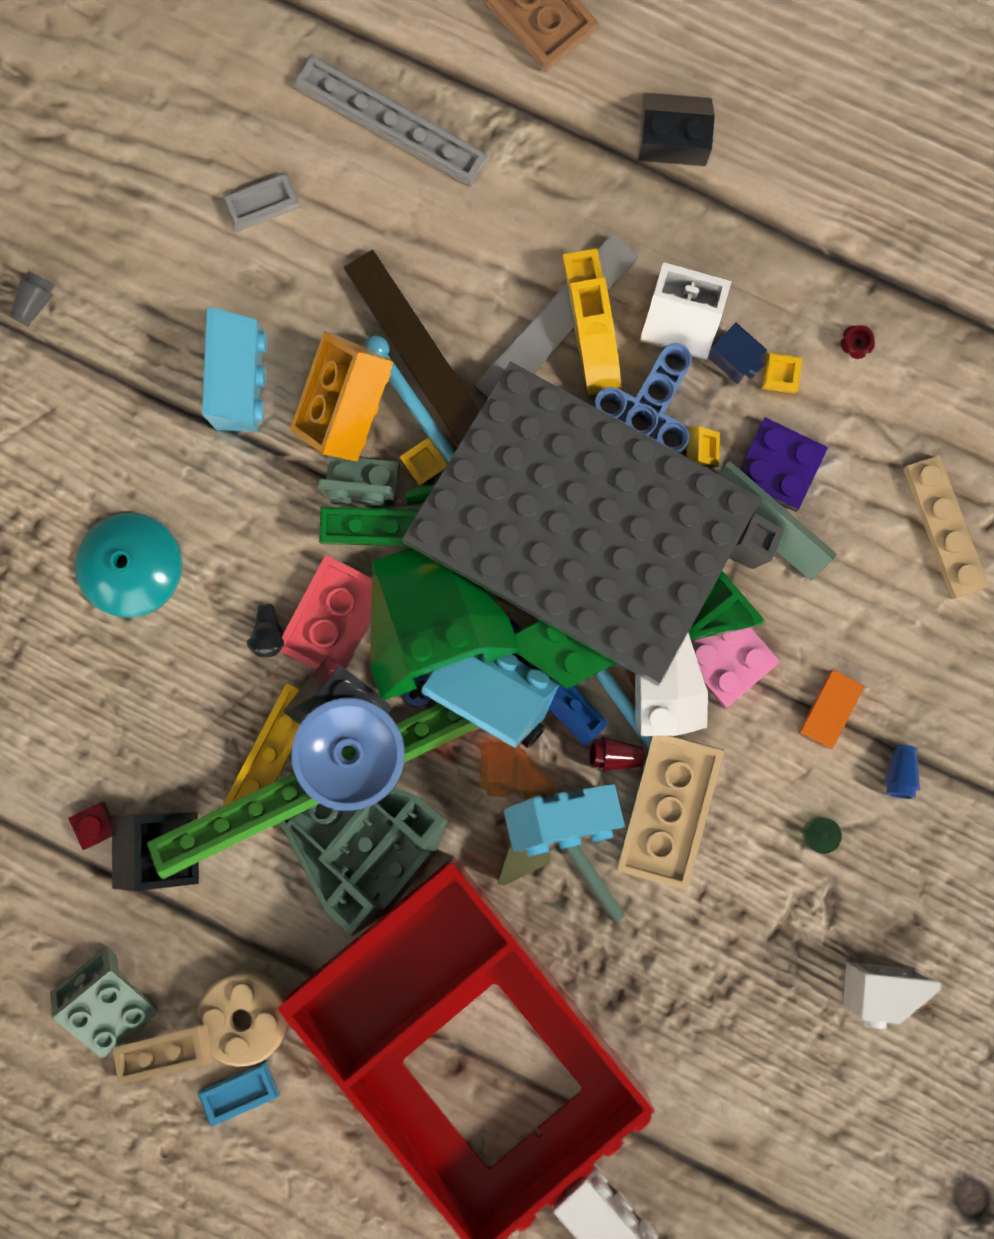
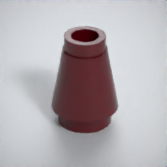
(612, 755)

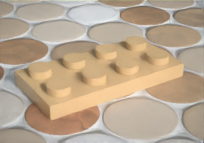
(670, 810)

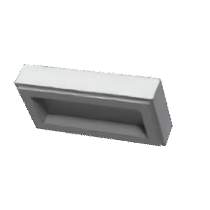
(261, 202)

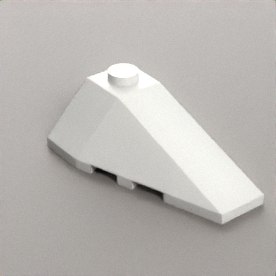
(677, 703)

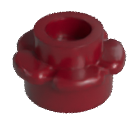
(866, 338)

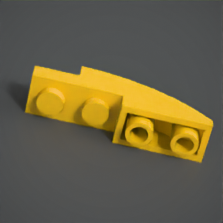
(592, 321)

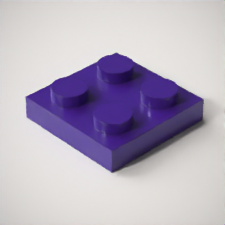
(783, 463)

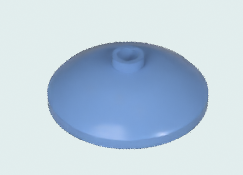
(342, 781)

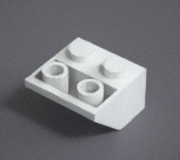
(685, 309)

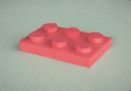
(330, 616)

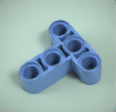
(646, 406)

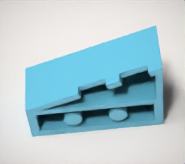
(564, 819)

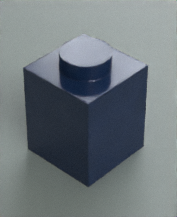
(738, 354)

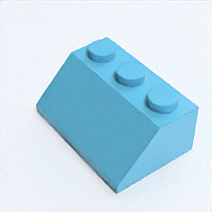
(233, 371)
(494, 695)

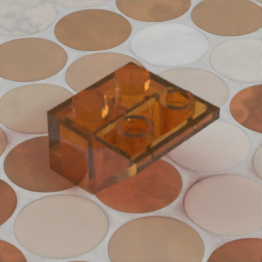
(511, 769)

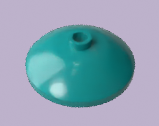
(151, 568)

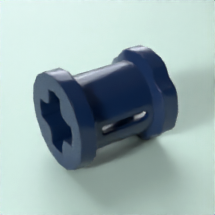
(418, 701)

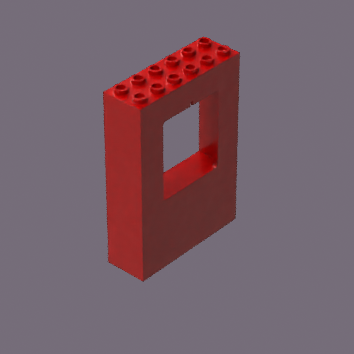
(407, 983)

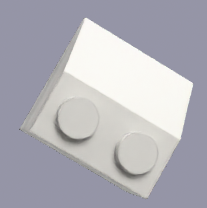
(886, 992)

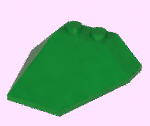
(428, 621)

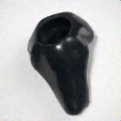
(267, 634)

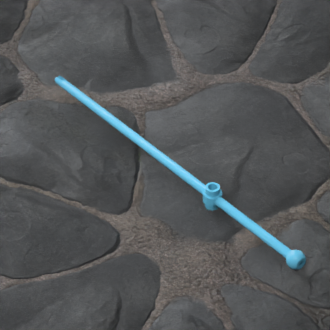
(446, 450)

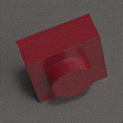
(92, 825)

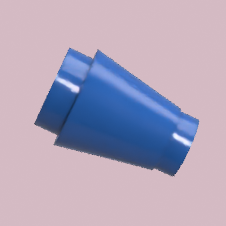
(903, 773)

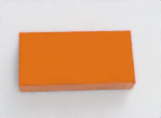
(831, 709)

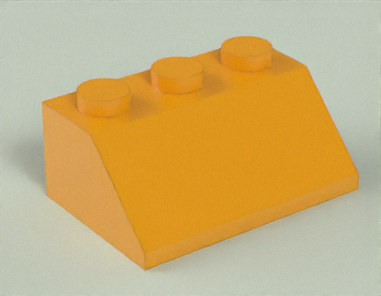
(341, 397)

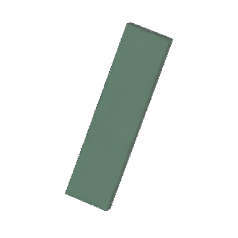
(797, 543)

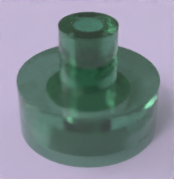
(814, 835)

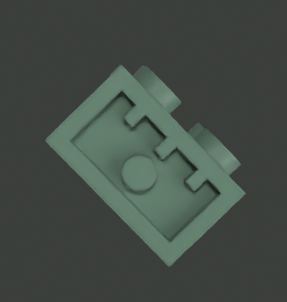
(361, 481)
(100, 1004)

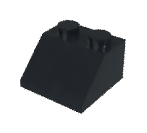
(676, 129)
(330, 683)
(131, 858)

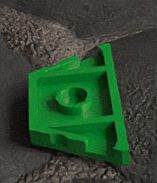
(724, 612)
(560, 655)

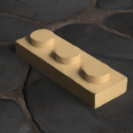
(163, 1055)

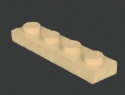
(945, 527)

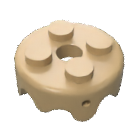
(260, 998)

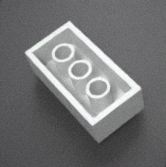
(596, 1212)

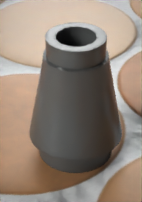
(30, 298)

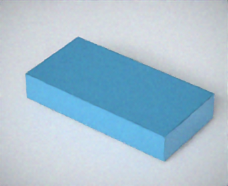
(238, 1093)

